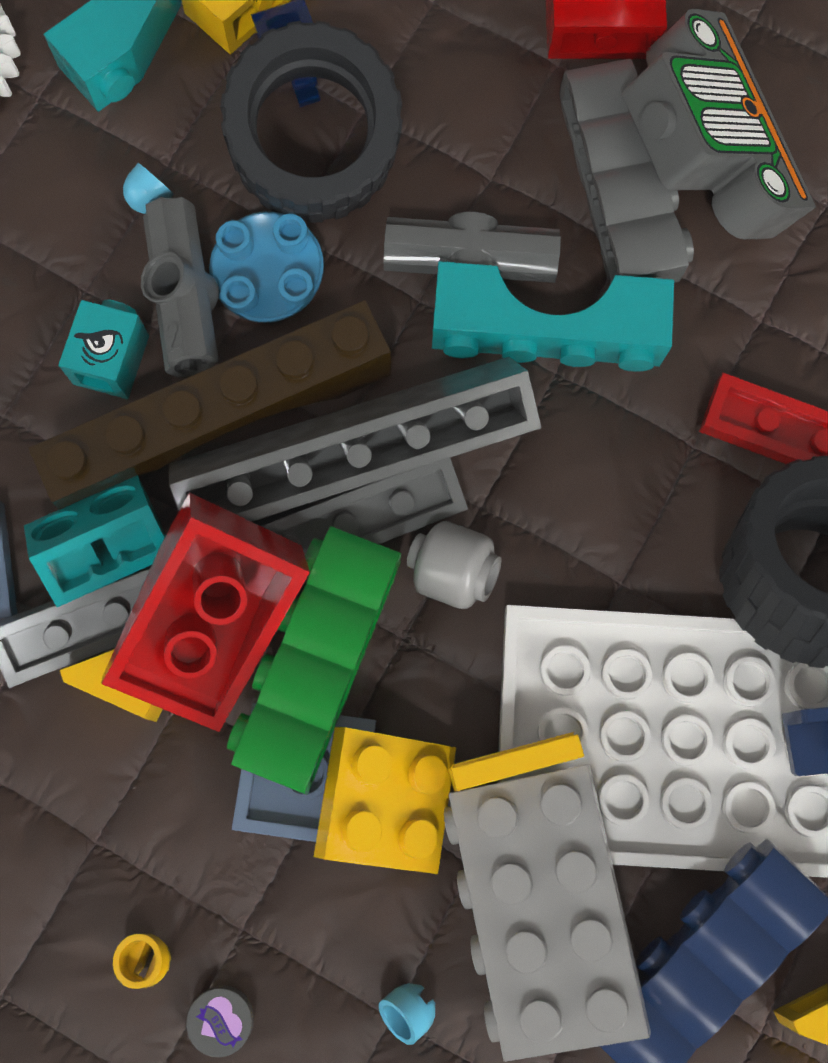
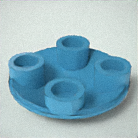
(266, 266)

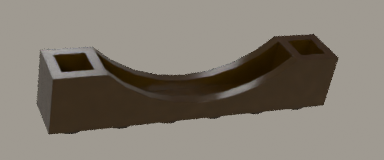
(286, 373)

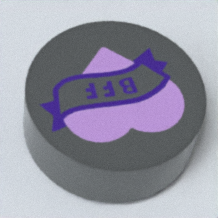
(220, 1021)

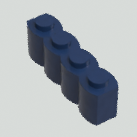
(722, 952)

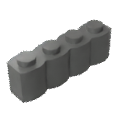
(623, 191)

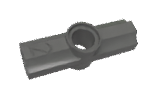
(472, 239)
(179, 287)

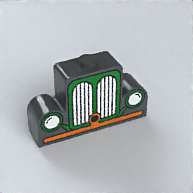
(715, 129)

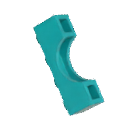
(623, 327)

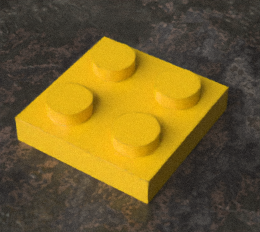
(384, 801)

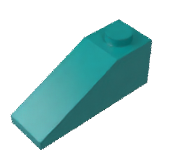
(110, 45)

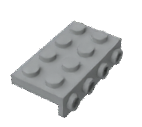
(546, 915)

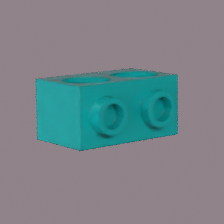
(94, 541)

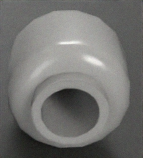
(454, 565)

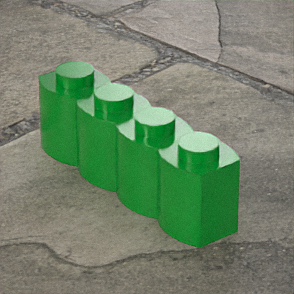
(316, 662)

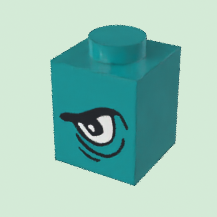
(104, 347)

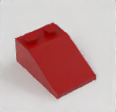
(206, 613)

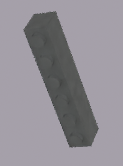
(362, 442)

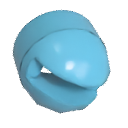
(142, 188)
(407, 1013)

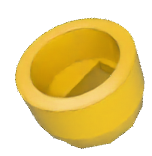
(132, 956)

